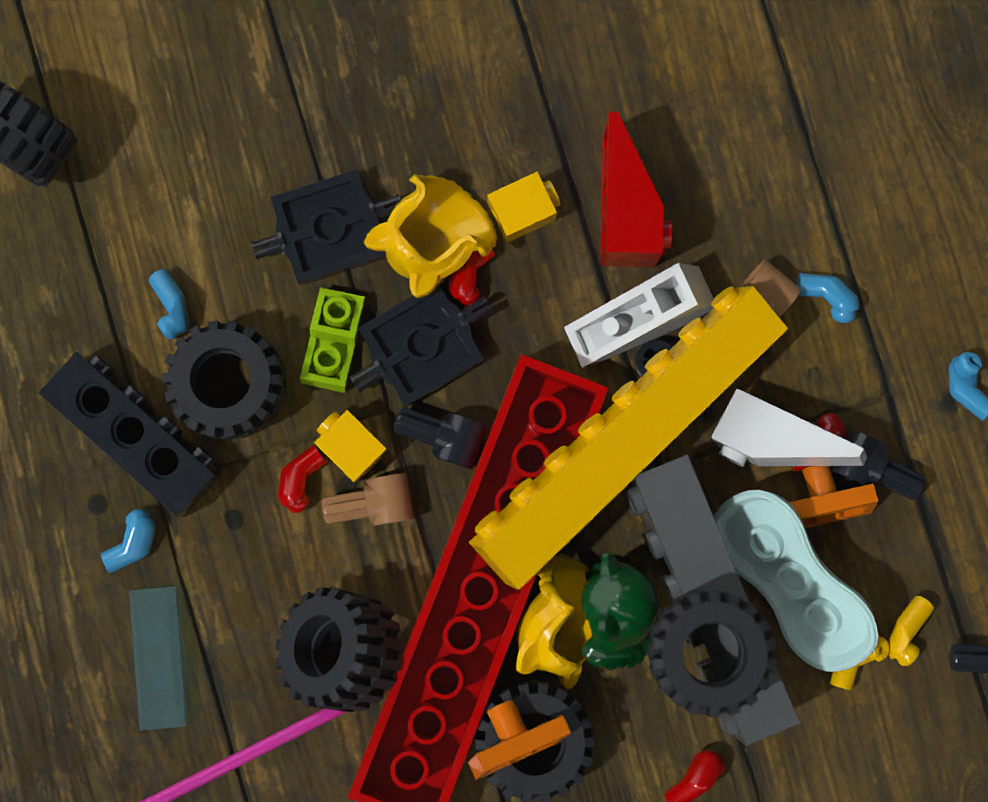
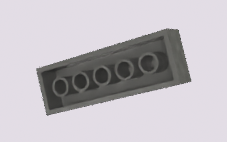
(696, 559)

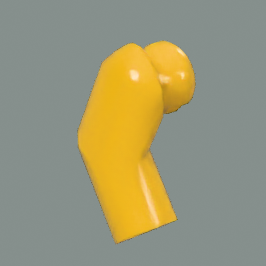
(906, 628)

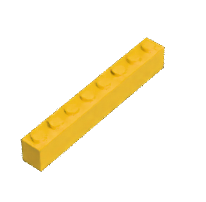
(626, 436)

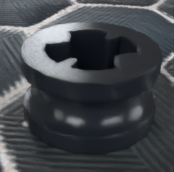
(652, 345)

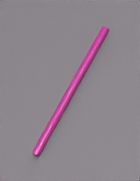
(244, 756)

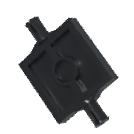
(325, 227)
(421, 345)

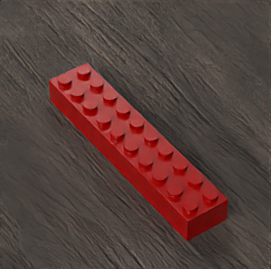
(469, 607)

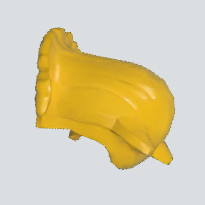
(433, 233)
(554, 624)

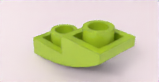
(332, 340)

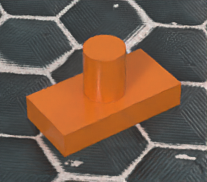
(827, 504)
(515, 739)

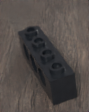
(71, 393)

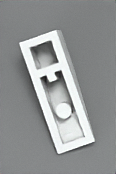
(641, 314)
(774, 437)

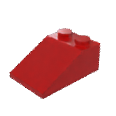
(630, 206)

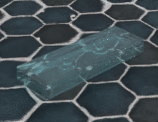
(158, 658)

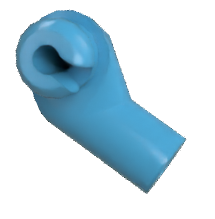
(174, 302)
(963, 384)
(136, 541)

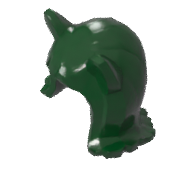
(620, 612)

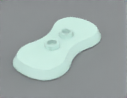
(815, 610)

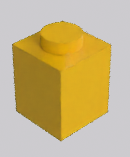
(523, 206)
(349, 445)

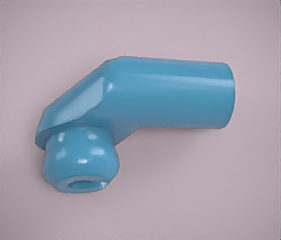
(834, 290)

